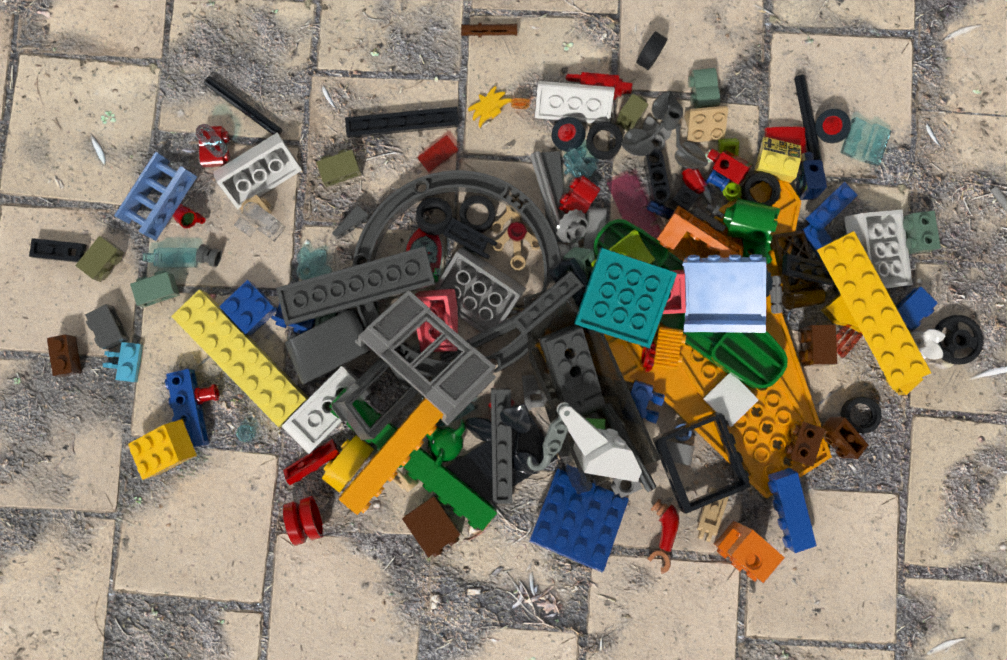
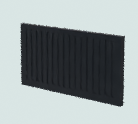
(476, 466)

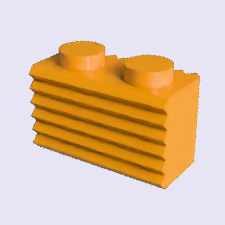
(668, 347)

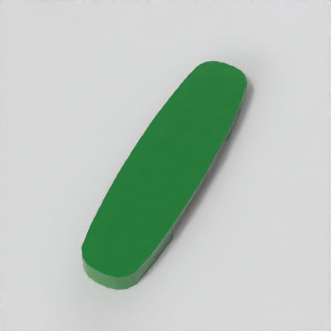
(748, 356)

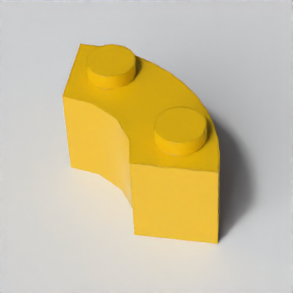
(347, 463)

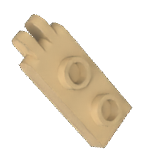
(711, 517)

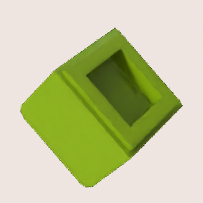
(729, 144)

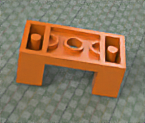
(684, 221)
(748, 551)

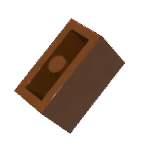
(64, 355)

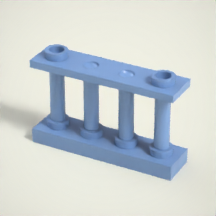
(167, 203)

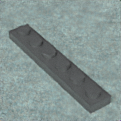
(501, 447)

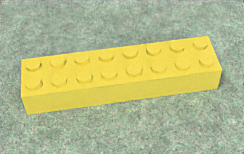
(240, 357)

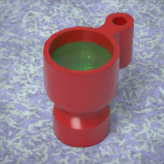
(186, 217)

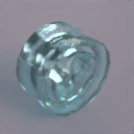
(247, 427)

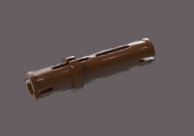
(488, 29)

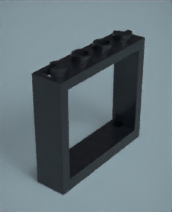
(733, 456)

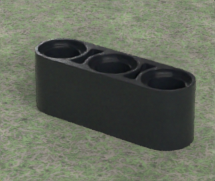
(660, 169)

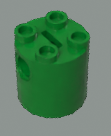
(751, 221)

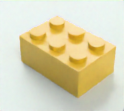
(162, 449)

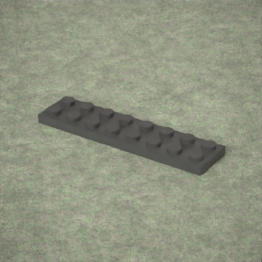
(355, 286)

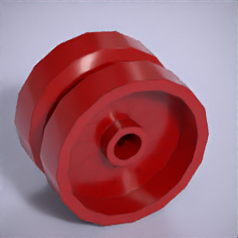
(303, 521)

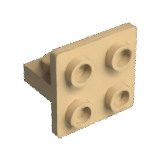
(706, 123)

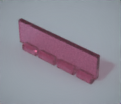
(631, 203)

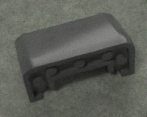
(326, 346)

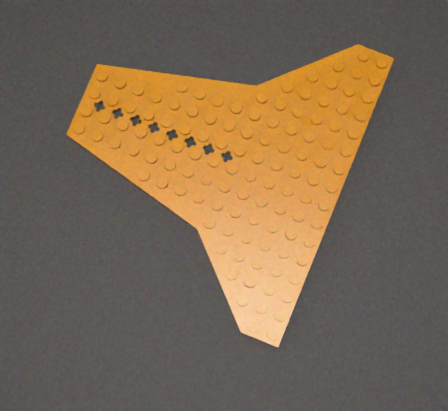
(696, 376)

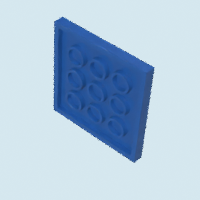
(579, 524)

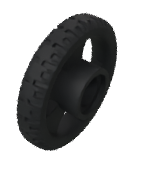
(966, 340)

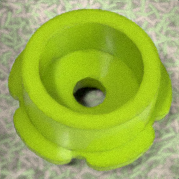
(732, 187)

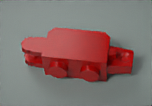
(605, 80)

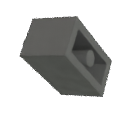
(106, 327)

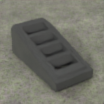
(352, 221)

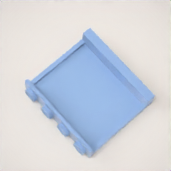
(725, 293)

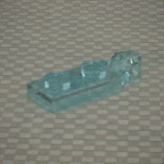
(172, 257)

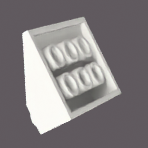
(884, 243)

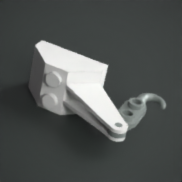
(597, 450)

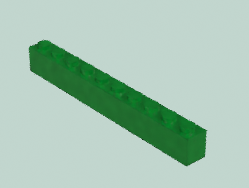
(441, 481)

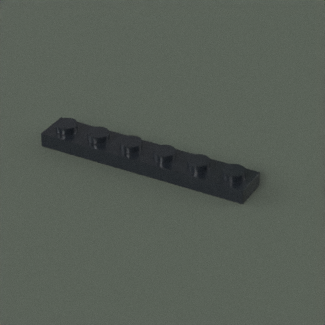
(401, 122)

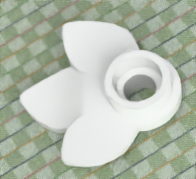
(929, 343)

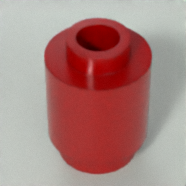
(694, 180)

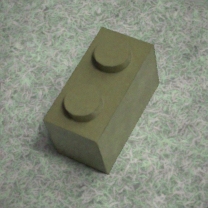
(632, 112)
(338, 167)
(100, 259)

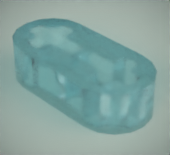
(214, 138)

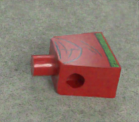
(737, 168)

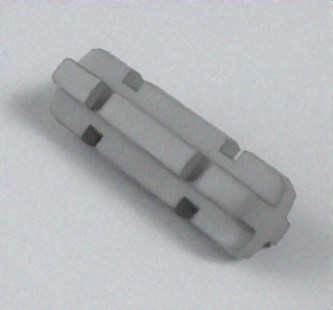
(776, 295)

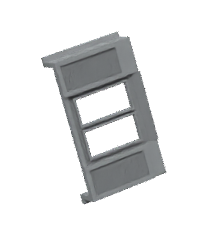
(456, 383)

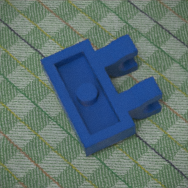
(641, 395)

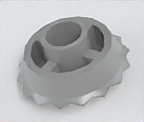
(572, 227)

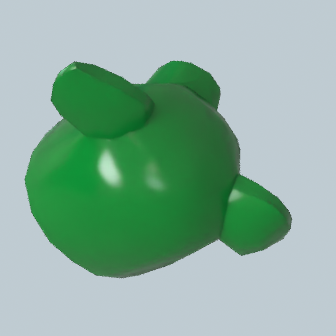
(446, 443)

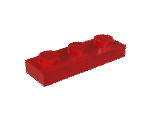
(311, 462)

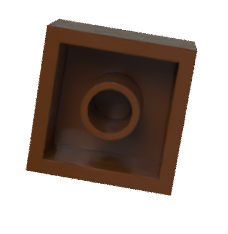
(818, 345)

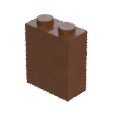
(432, 527)

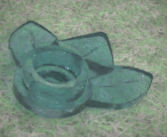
(314, 261)

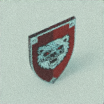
(433, 245)

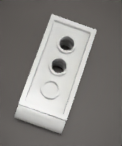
(312, 420)

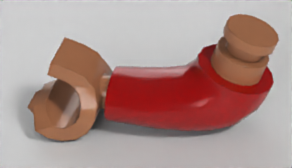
(670, 523)

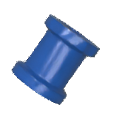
(717, 179)

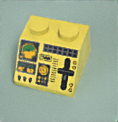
(779, 159)

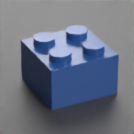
(249, 308)

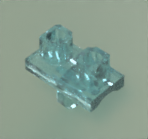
(576, 164)

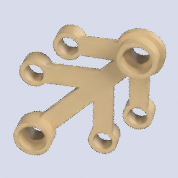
(504, 238)

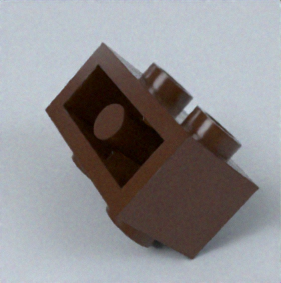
(844, 438)
(804, 443)

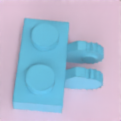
(128, 361)

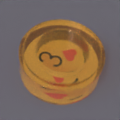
(520, 103)

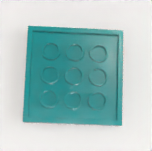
(625, 298)

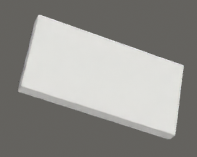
(579, 101)

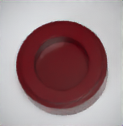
(517, 231)

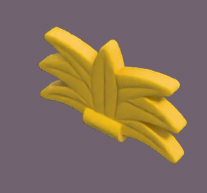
(488, 106)

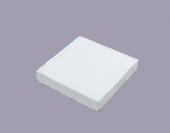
(730, 399)

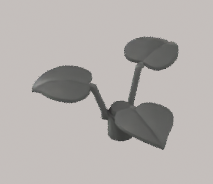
(670, 111)

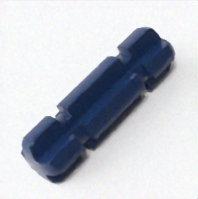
(660, 210)

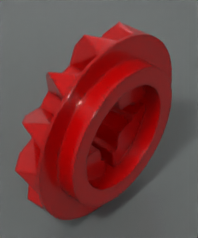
(648, 357)

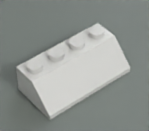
(257, 170)

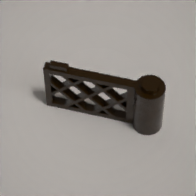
(800, 294)

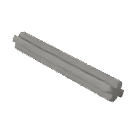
(546, 191)

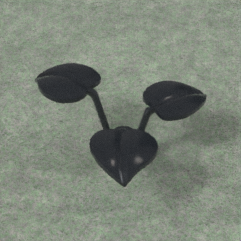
(519, 420)

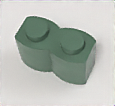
(704, 88)

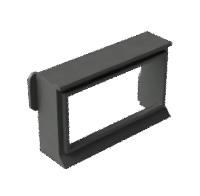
(346, 411)

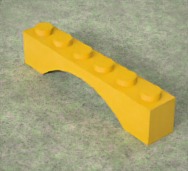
(839, 314)

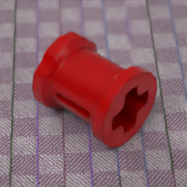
(207, 394)

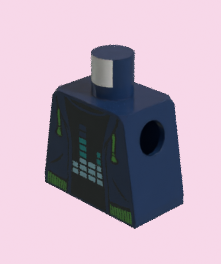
(810, 178)

